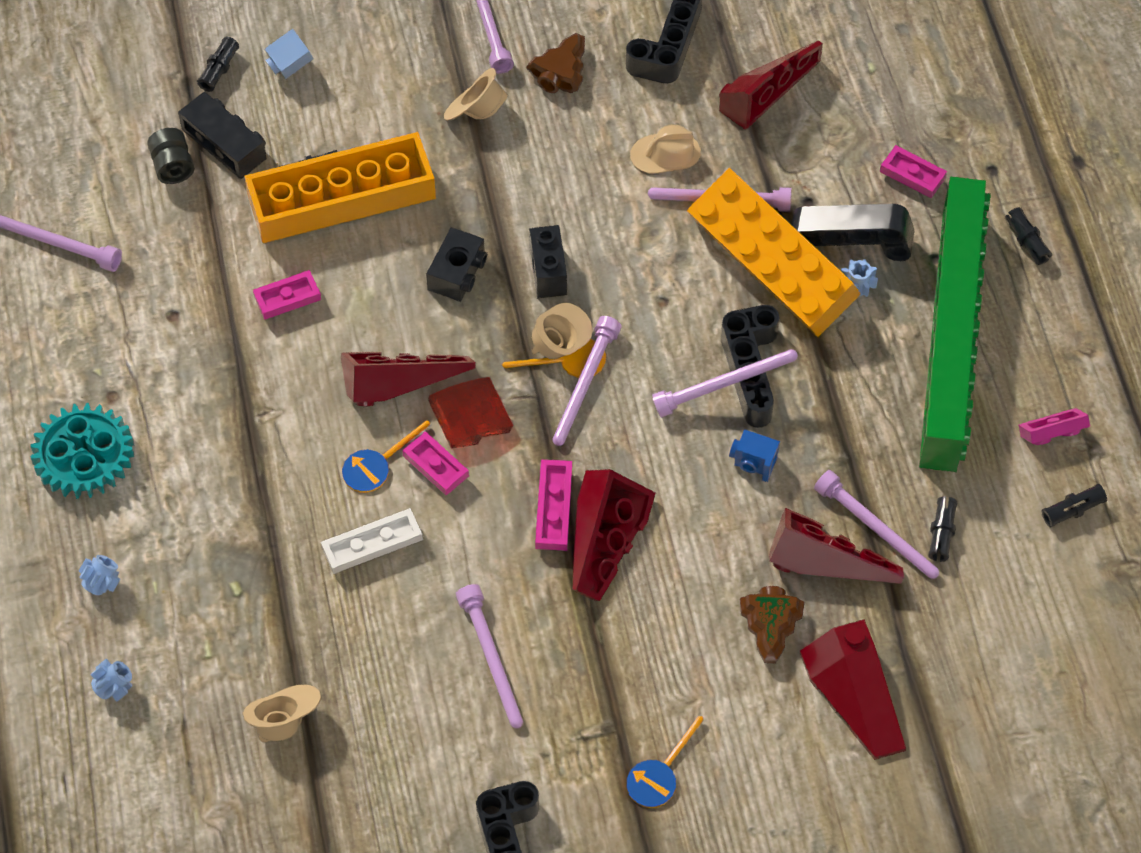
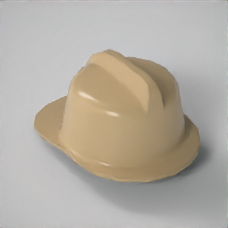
(480, 99)
(666, 151)
(561, 331)
(281, 713)

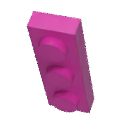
(553, 505)

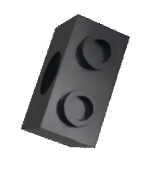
(456, 249)
(548, 261)

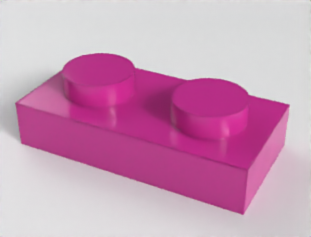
(913, 171)
(287, 294)
(1063, 423)
(435, 463)

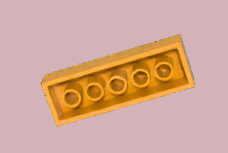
(340, 187)
(774, 252)

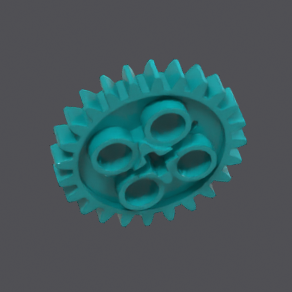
(98, 431)

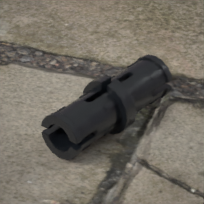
(218, 64)
(1028, 236)
(1091, 496)
(942, 529)

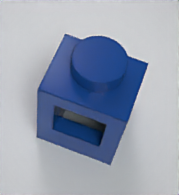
(755, 453)

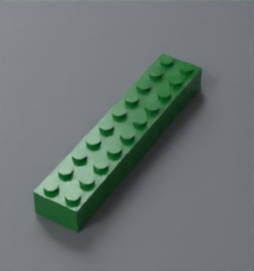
(955, 325)

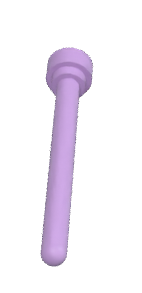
(499, 57)
(778, 199)
(107, 257)
(606, 331)
(668, 401)
(830, 486)
(471, 599)

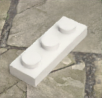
(371, 541)

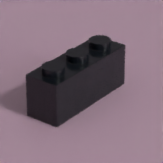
(223, 134)

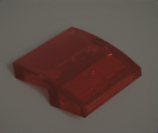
(470, 412)

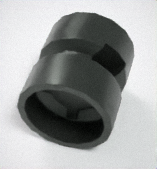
(170, 155)

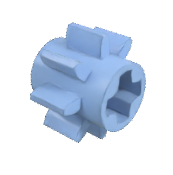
(861, 275)
(99, 575)
(111, 680)

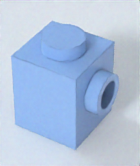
(288, 54)

